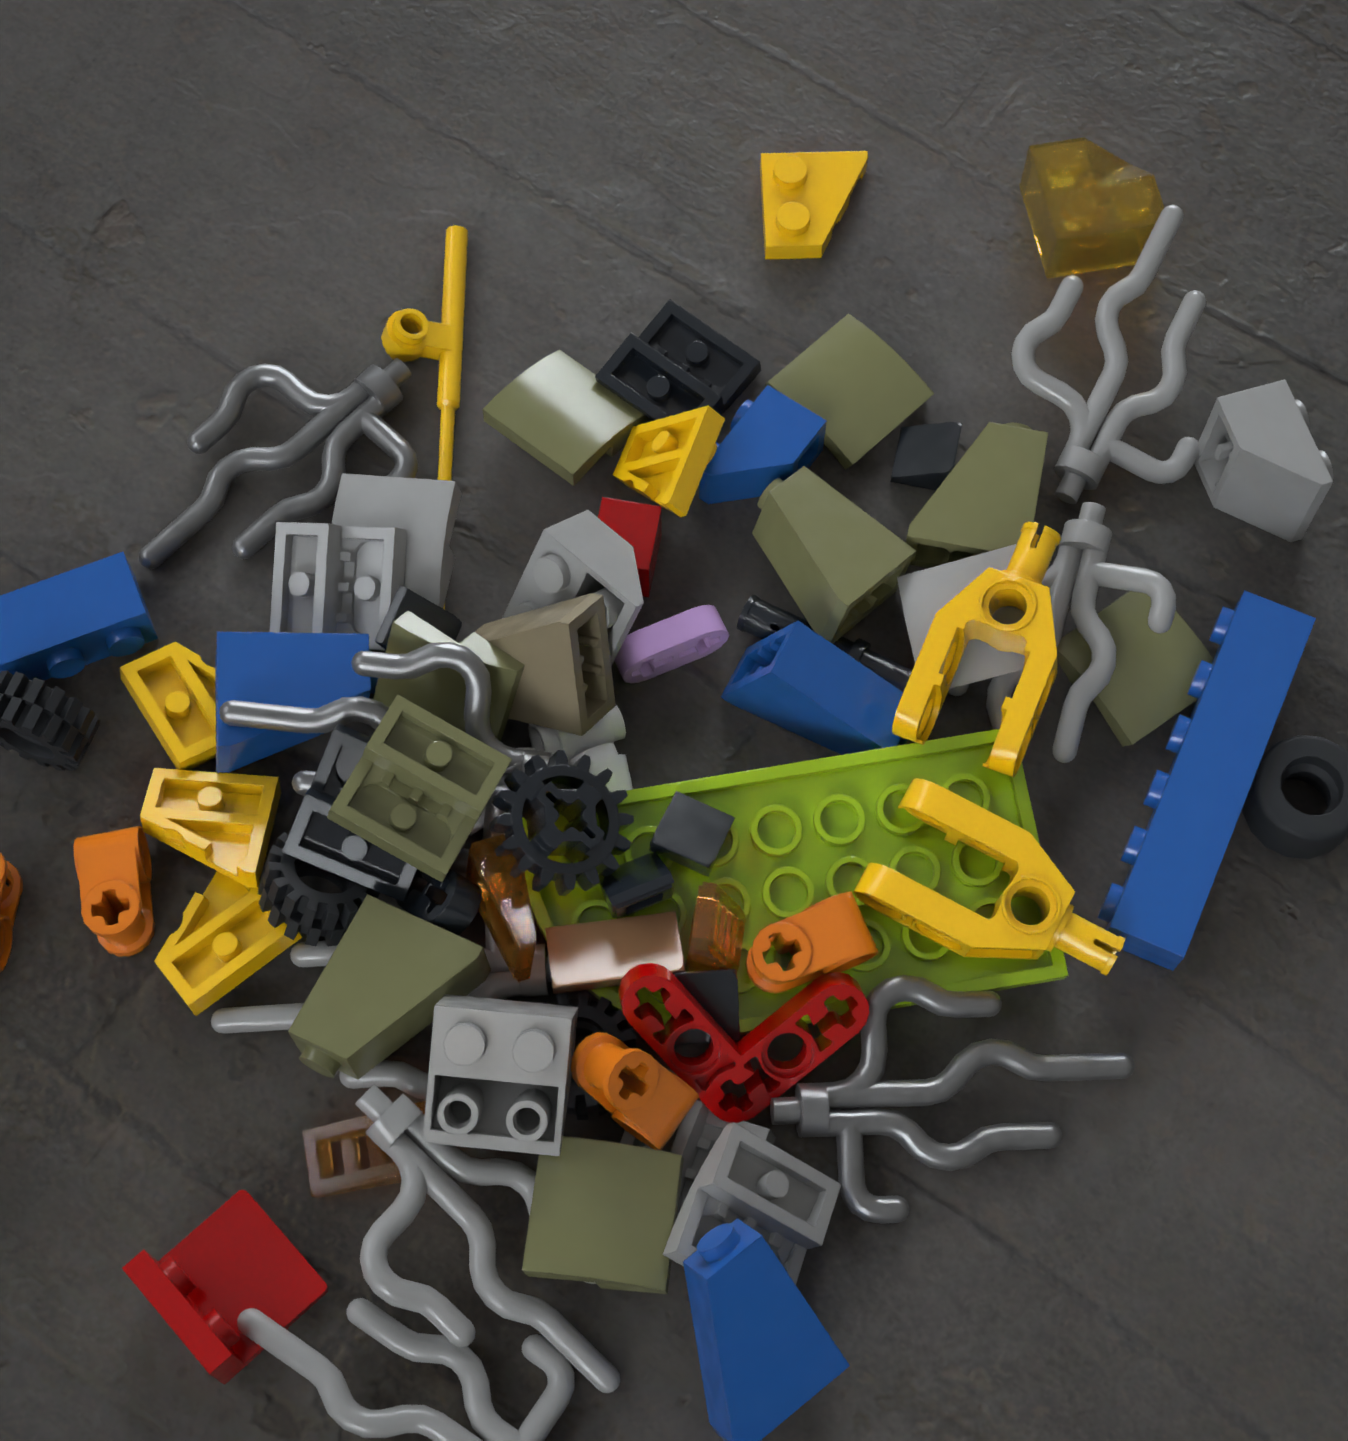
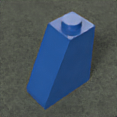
(283, 671)
(815, 691)
(753, 1334)

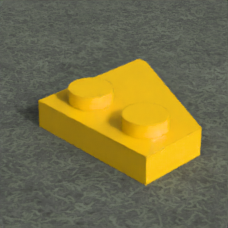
(805, 199)
(177, 701)
(220, 943)

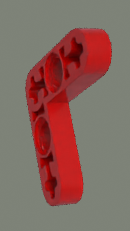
(730, 1059)

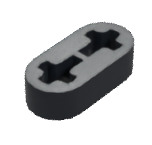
(445, 903)

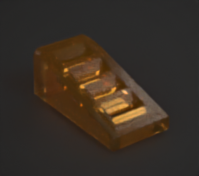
(504, 904)
(715, 931)
(320, 1160)

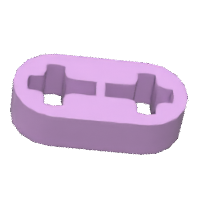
(671, 643)

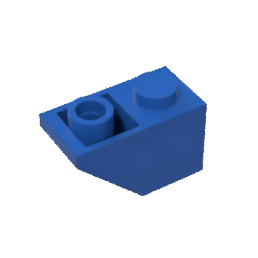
(765, 443)

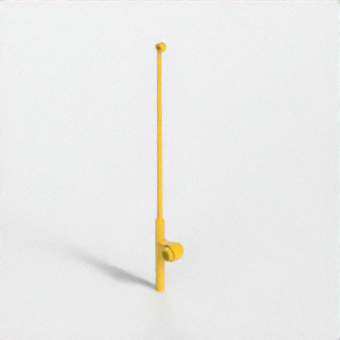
(412, 336)

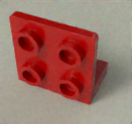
(220, 1270)

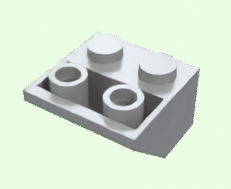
(1264, 460)
(578, 560)
(499, 1074)

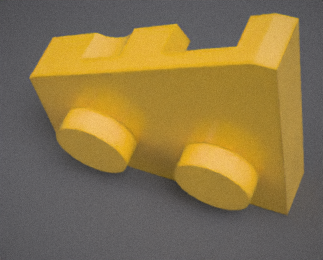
(670, 456)
(214, 818)

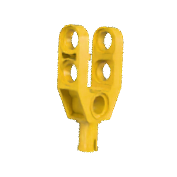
(969, 618)
(1030, 876)

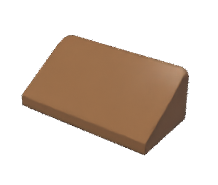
(605, 950)

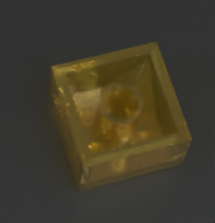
(1087, 206)

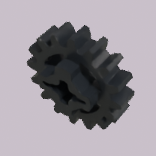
(541, 808)

